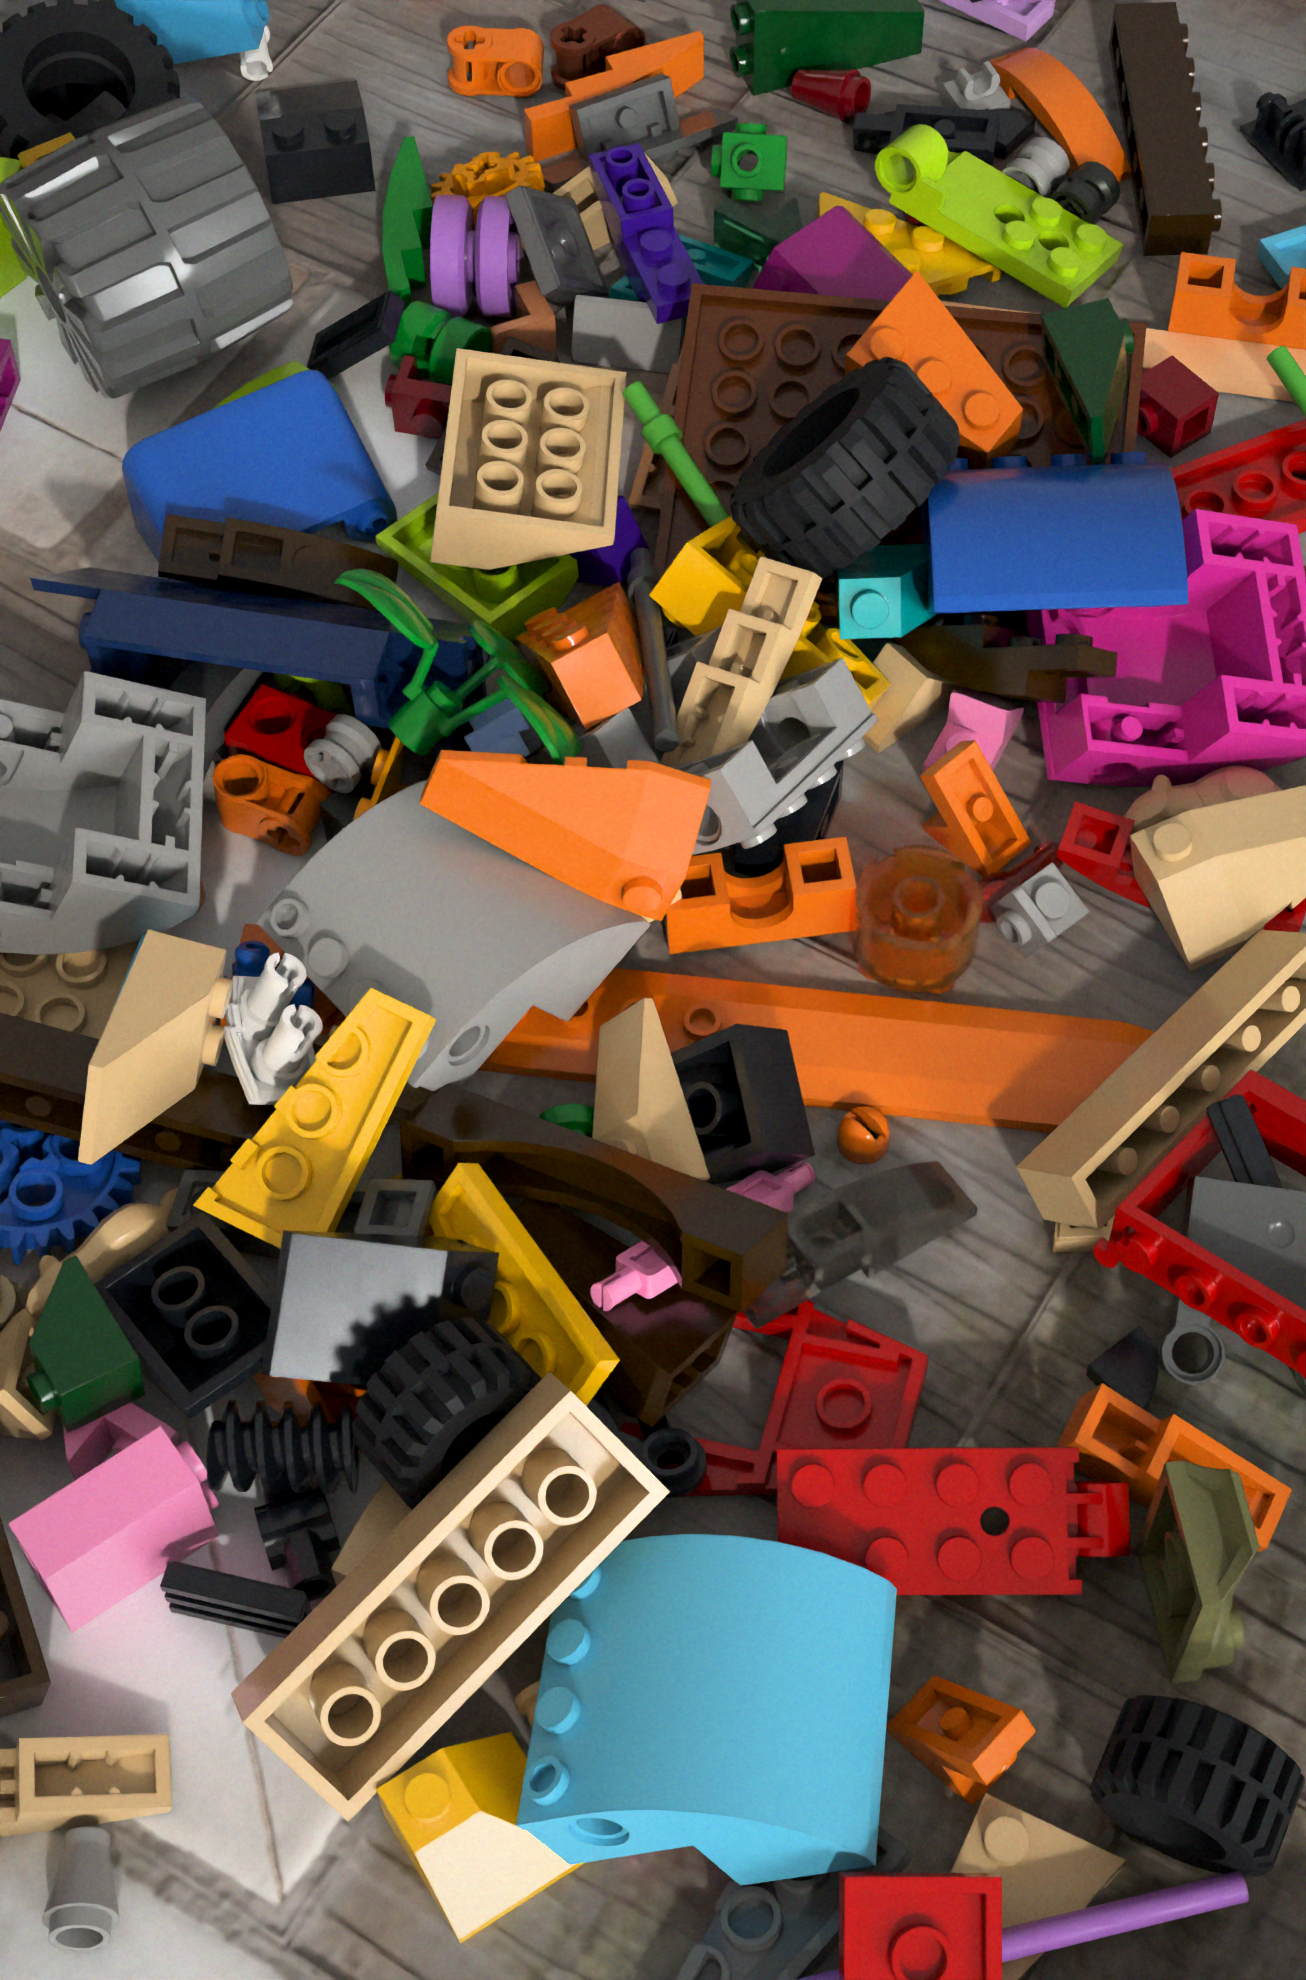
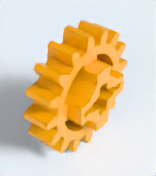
(489, 176)

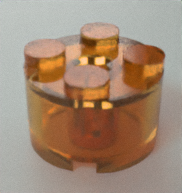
(916, 919)

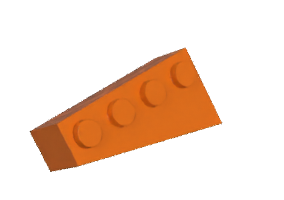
(588, 656)

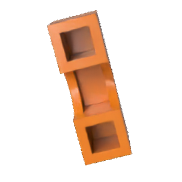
(1214, 306)
(799, 899)

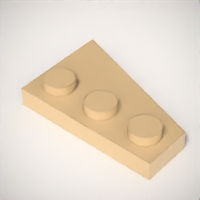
(1039, 1866)

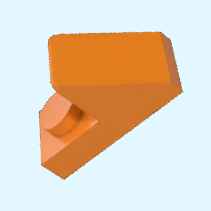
(973, 812)
(961, 1735)

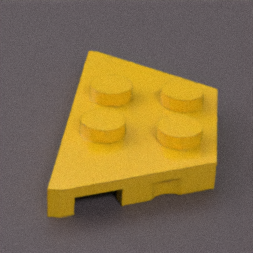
(921, 249)

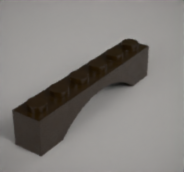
(706, 1234)

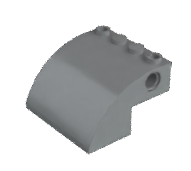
(792, 749)
(99, 816)
(446, 929)

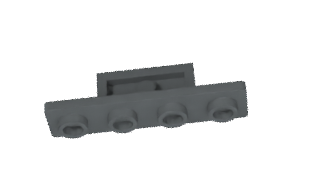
(633, 115)

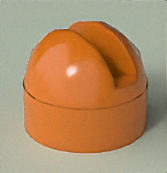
(857, 1142)

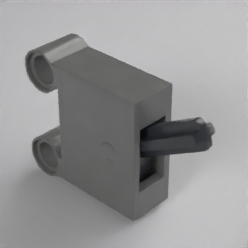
(1245, 1224)

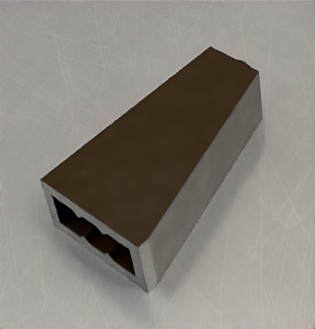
(660, 1341)

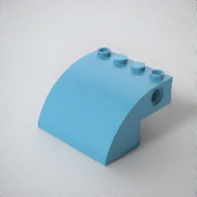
(715, 1707)

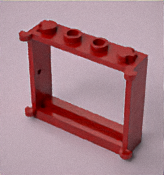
(1191, 1271)

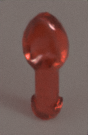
(1000, 883)

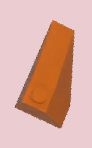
(593, 828)

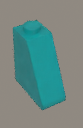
(883, 592)

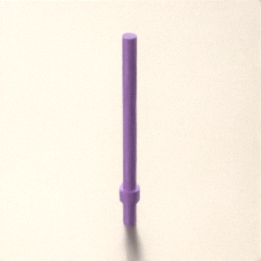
(1114, 1917)

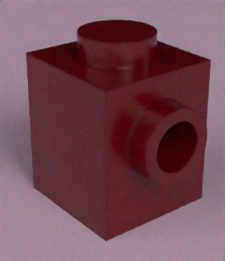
(1174, 406)

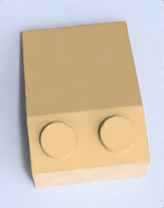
(154, 1039)

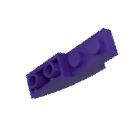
(644, 231)

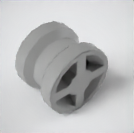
(342, 753)

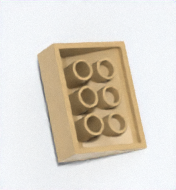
(527, 461)

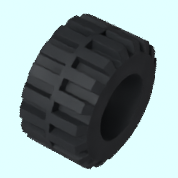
(438, 1403)
(1197, 1785)

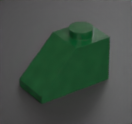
(81, 1353)

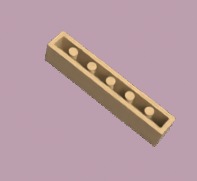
(1169, 1082)

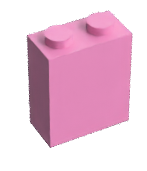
(118, 1526)

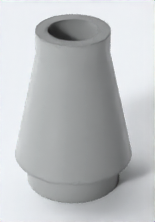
(83, 1893)

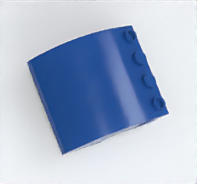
(1054, 536)

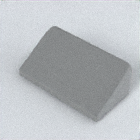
(623, 335)

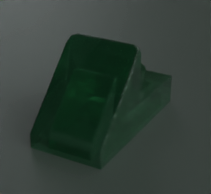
(751, 234)

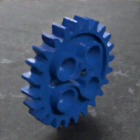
(78, 1194)

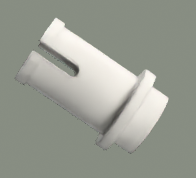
(257, 62)

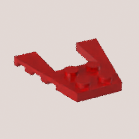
(833, 1391)

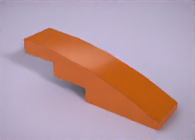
(550, 125)

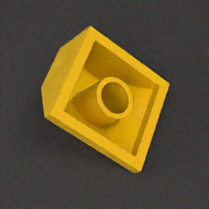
(462, 1833)

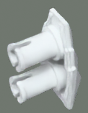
(265, 1035)

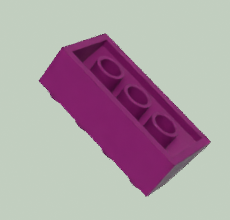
(834, 259)

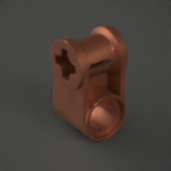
(588, 42)

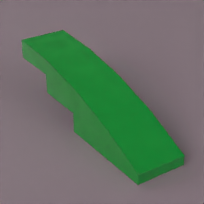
(406, 223)

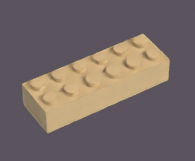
(447, 1596)

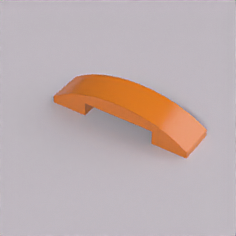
(1063, 108)

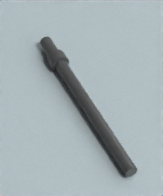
(640, 584)

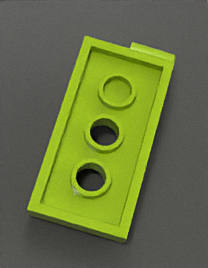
(973, 199)

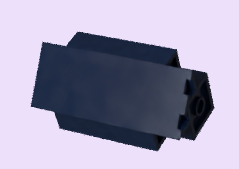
(156, 617)

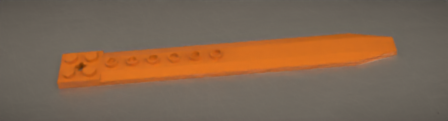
(845, 1046)

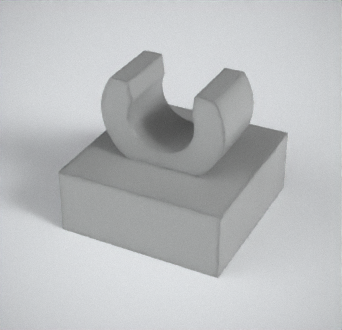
(975, 91)

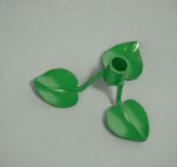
(434, 709)

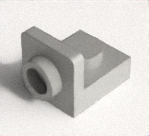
(1038, 911)

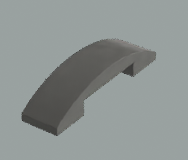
(384, 1208)

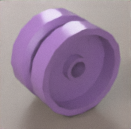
(474, 256)

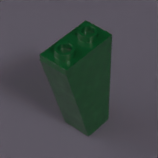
(793, 35)

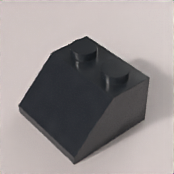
(744, 1101)

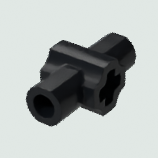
(299, 1537)

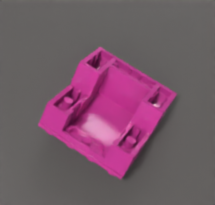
(1193, 679)

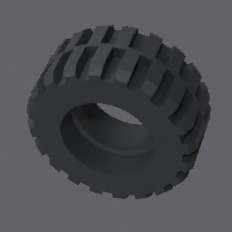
(82, 47)
(846, 469)

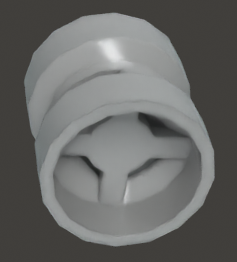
(1040, 166)

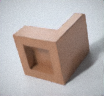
(533, 324)

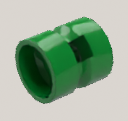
(433, 339)

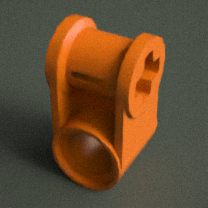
(500, 62)
(275, 804)

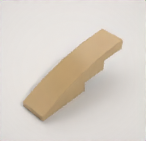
(746, 664)
(82, 1781)

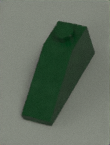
(1088, 366)

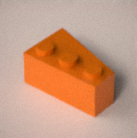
(939, 352)

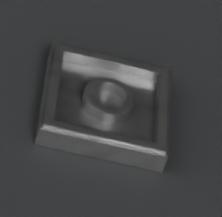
(556, 244)

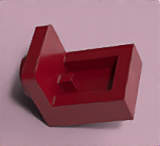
(417, 405)

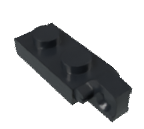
(960, 128)

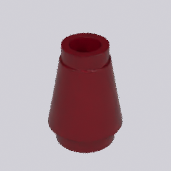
(834, 92)

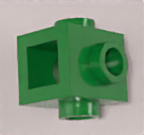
(765, 177)

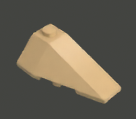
(1223, 870)

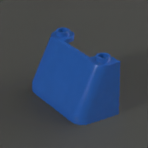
(266, 459)

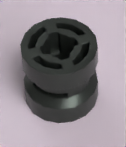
(1089, 192)

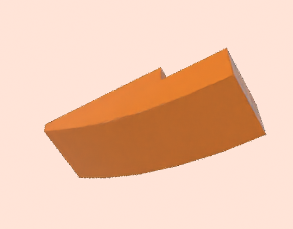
(1132, 1446)

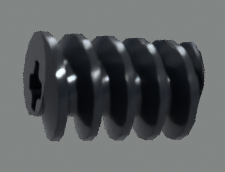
(283, 1447)

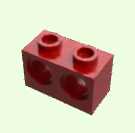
(278, 729)

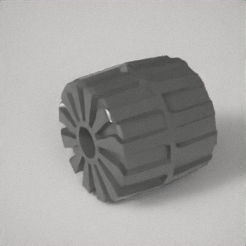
(147, 245)

